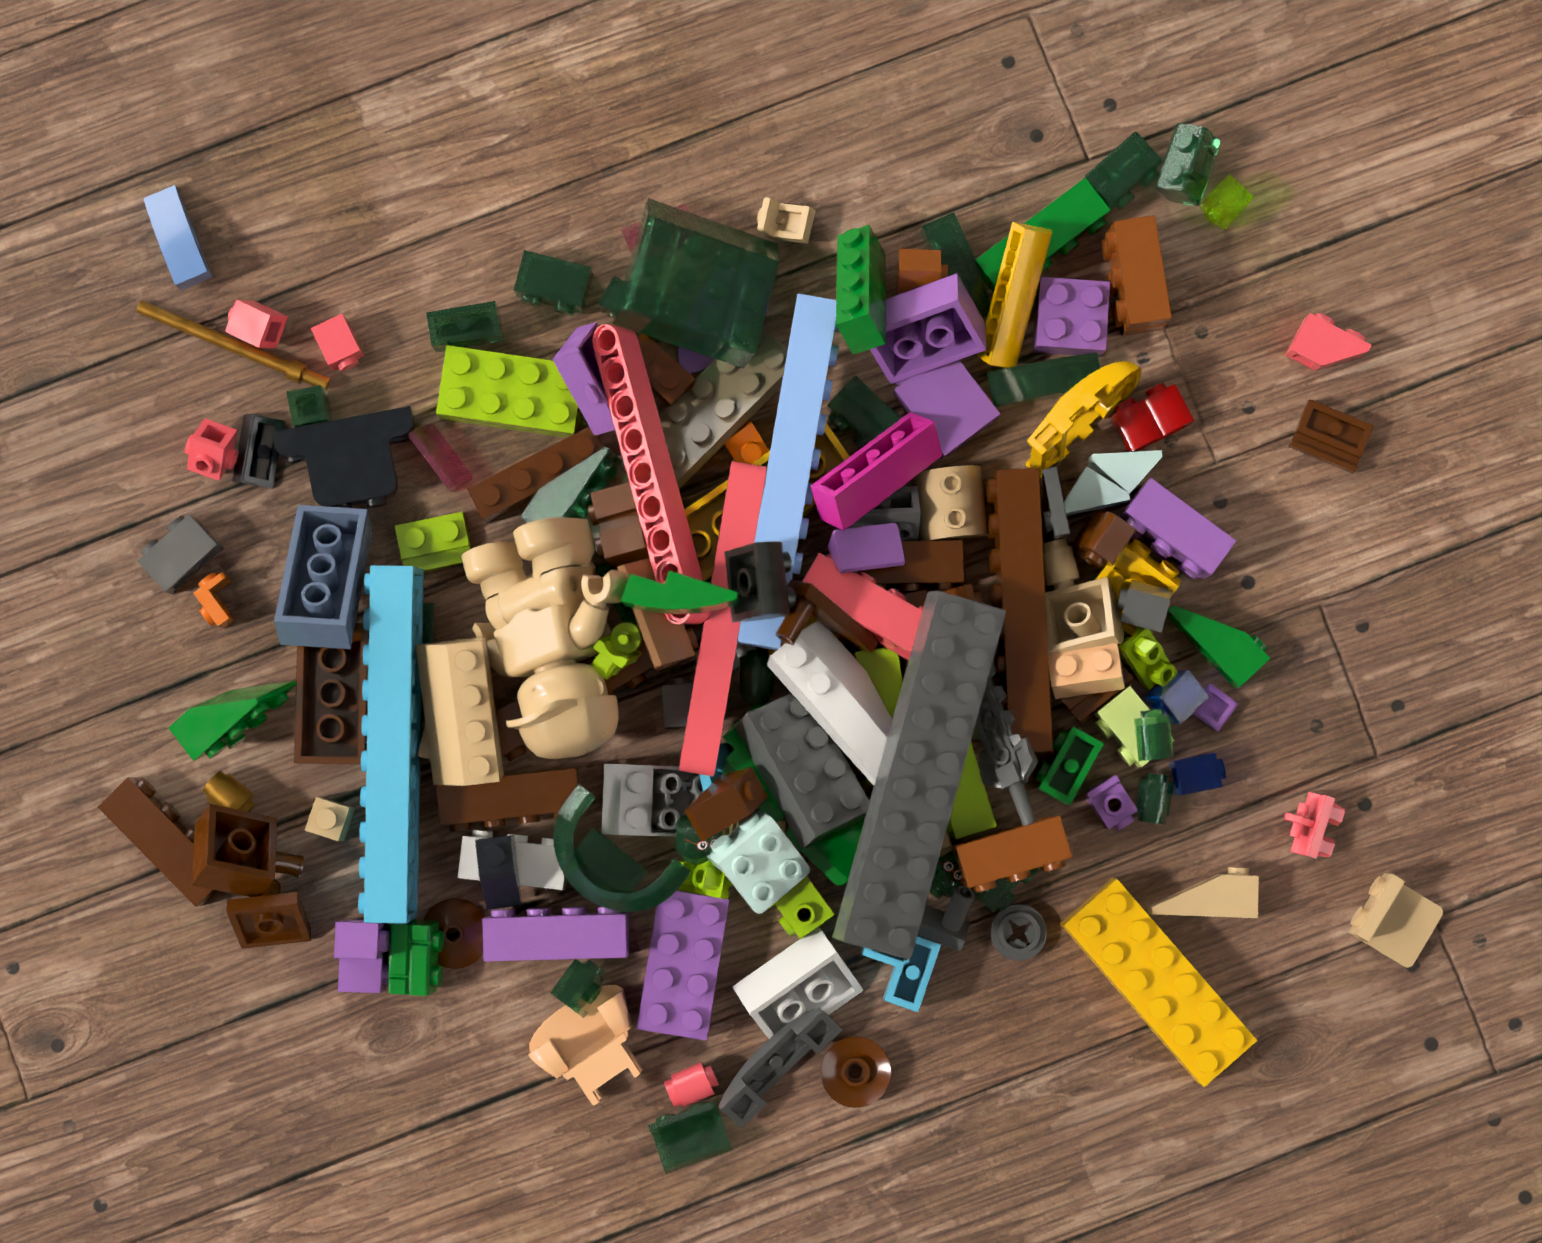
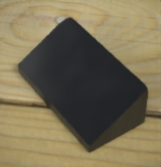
(257, 453)

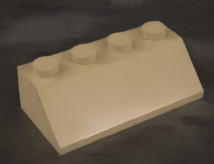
(460, 712)

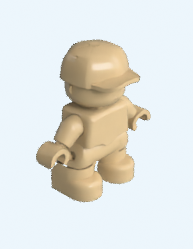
(545, 628)

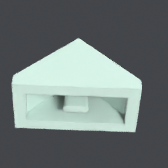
(1125, 468)
(1093, 493)

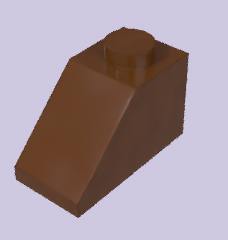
(726, 802)

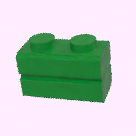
(415, 958)

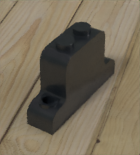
(349, 456)

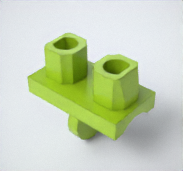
(617, 649)
(1147, 659)
(706, 880)

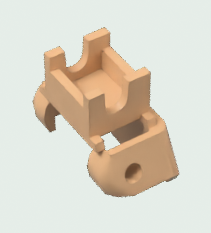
(587, 1047)

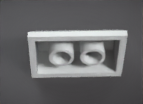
(796, 982)

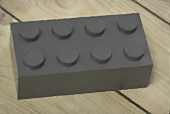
(803, 770)

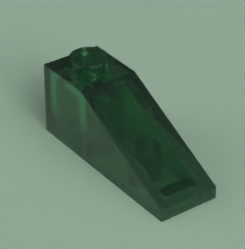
(947, 236)

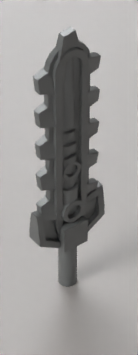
(1006, 756)

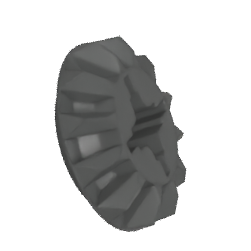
(1035, 932)

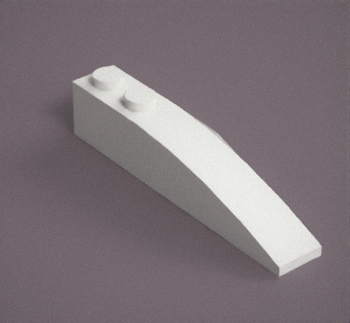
(836, 694)

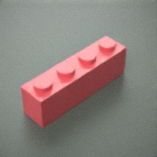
(877, 610)

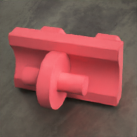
(1311, 823)

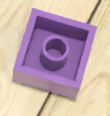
(1071, 316)

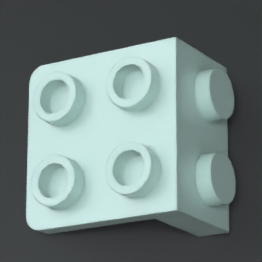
(759, 861)

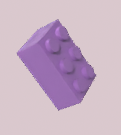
(929, 329)
(1177, 531)

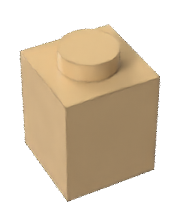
(330, 819)

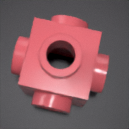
(209, 456)

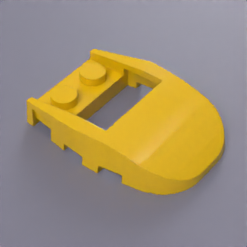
(1078, 410)

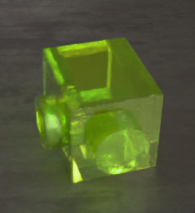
(1226, 202)

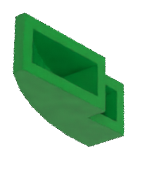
(677, 595)

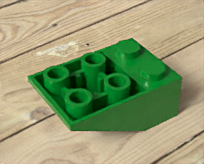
(225, 718)

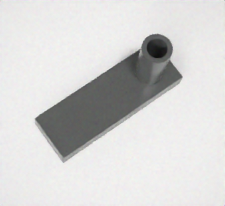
(949, 926)

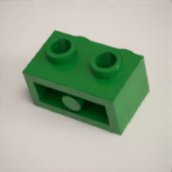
(1069, 765)

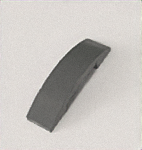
(773, 1060)

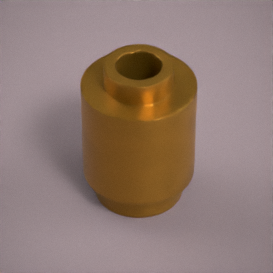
(228, 792)

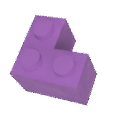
(362, 955)

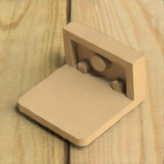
(1395, 920)

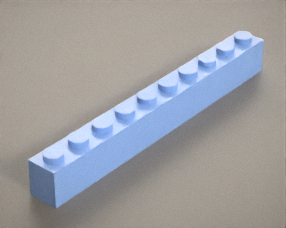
(793, 444)

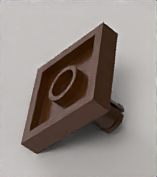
(269, 918)

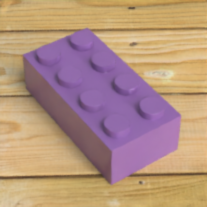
(555, 936)
(683, 965)

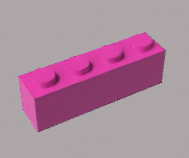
(876, 470)

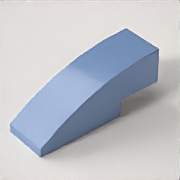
(177, 238)

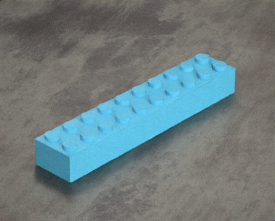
(392, 745)

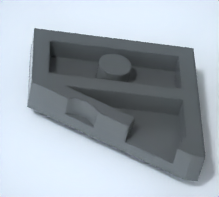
(1053, 514)

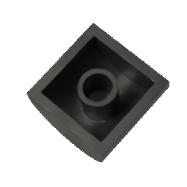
(760, 579)

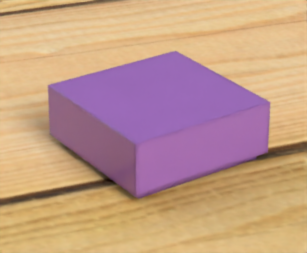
(1216, 708)

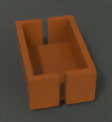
(1136, 276)
(1012, 853)

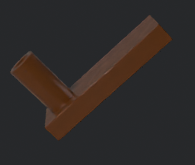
(813, 602)

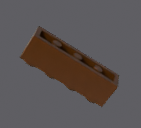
(521, 481)
(512, 797)
(156, 834)

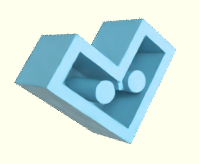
(908, 977)

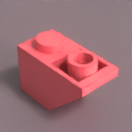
(1323, 345)

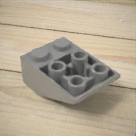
(646, 798)

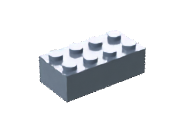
(323, 577)

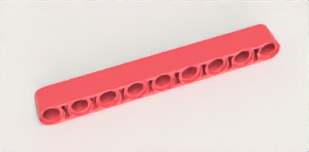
(650, 456)
(719, 633)

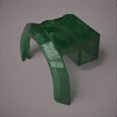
(603, 869)

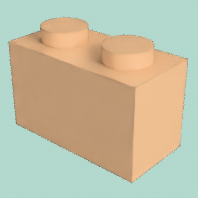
(1086, 671)

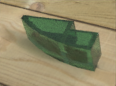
(1040, 379)

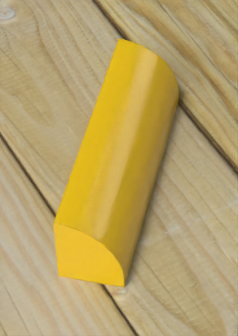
(1015, 294)

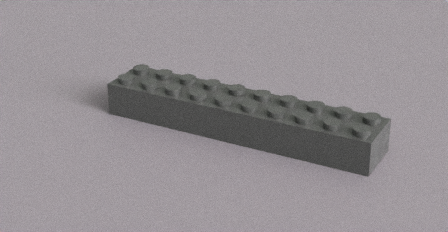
(919, 774)

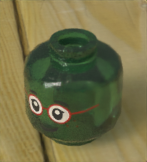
(689, 844)
(946, 876)

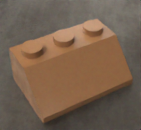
(665, 641)

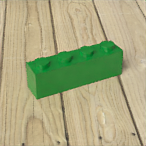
(1068, 217)
(861, 289)

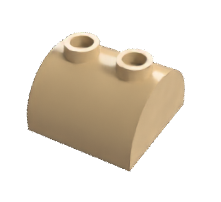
(951, 503)
(1083, 617)

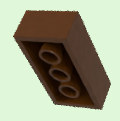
(331, 703)

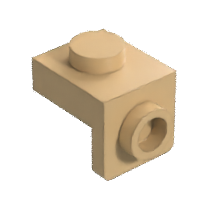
(785, 221)

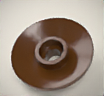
(469, 922)
(859, 1090)

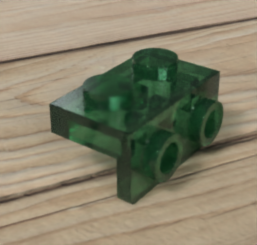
(690, 1136)

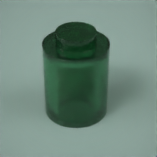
(1153, 735)

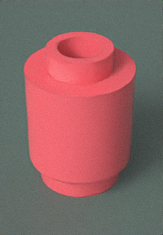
(691, 1085)

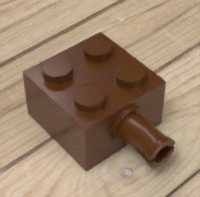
(239, 852)

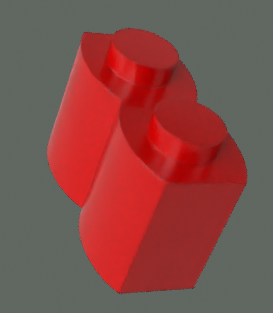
(1151, 418)

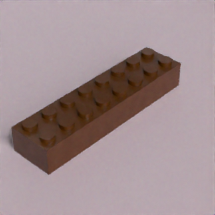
(1021, 593)

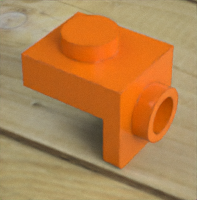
(746, 444)
(213, 608)

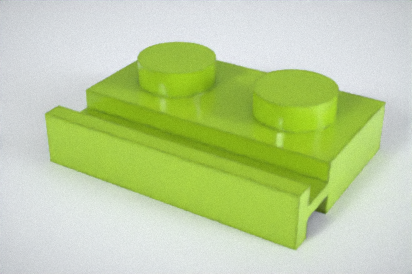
(433, 541)

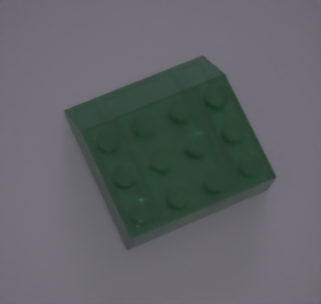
(698, 284)

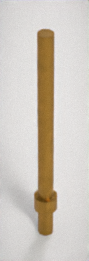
(293, 370)

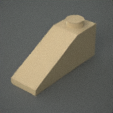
(1217, 896)

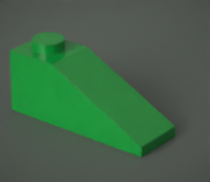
(1226, 648)

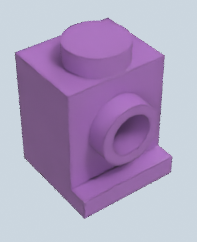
(1098, 800)

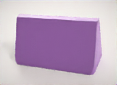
(866, 547)

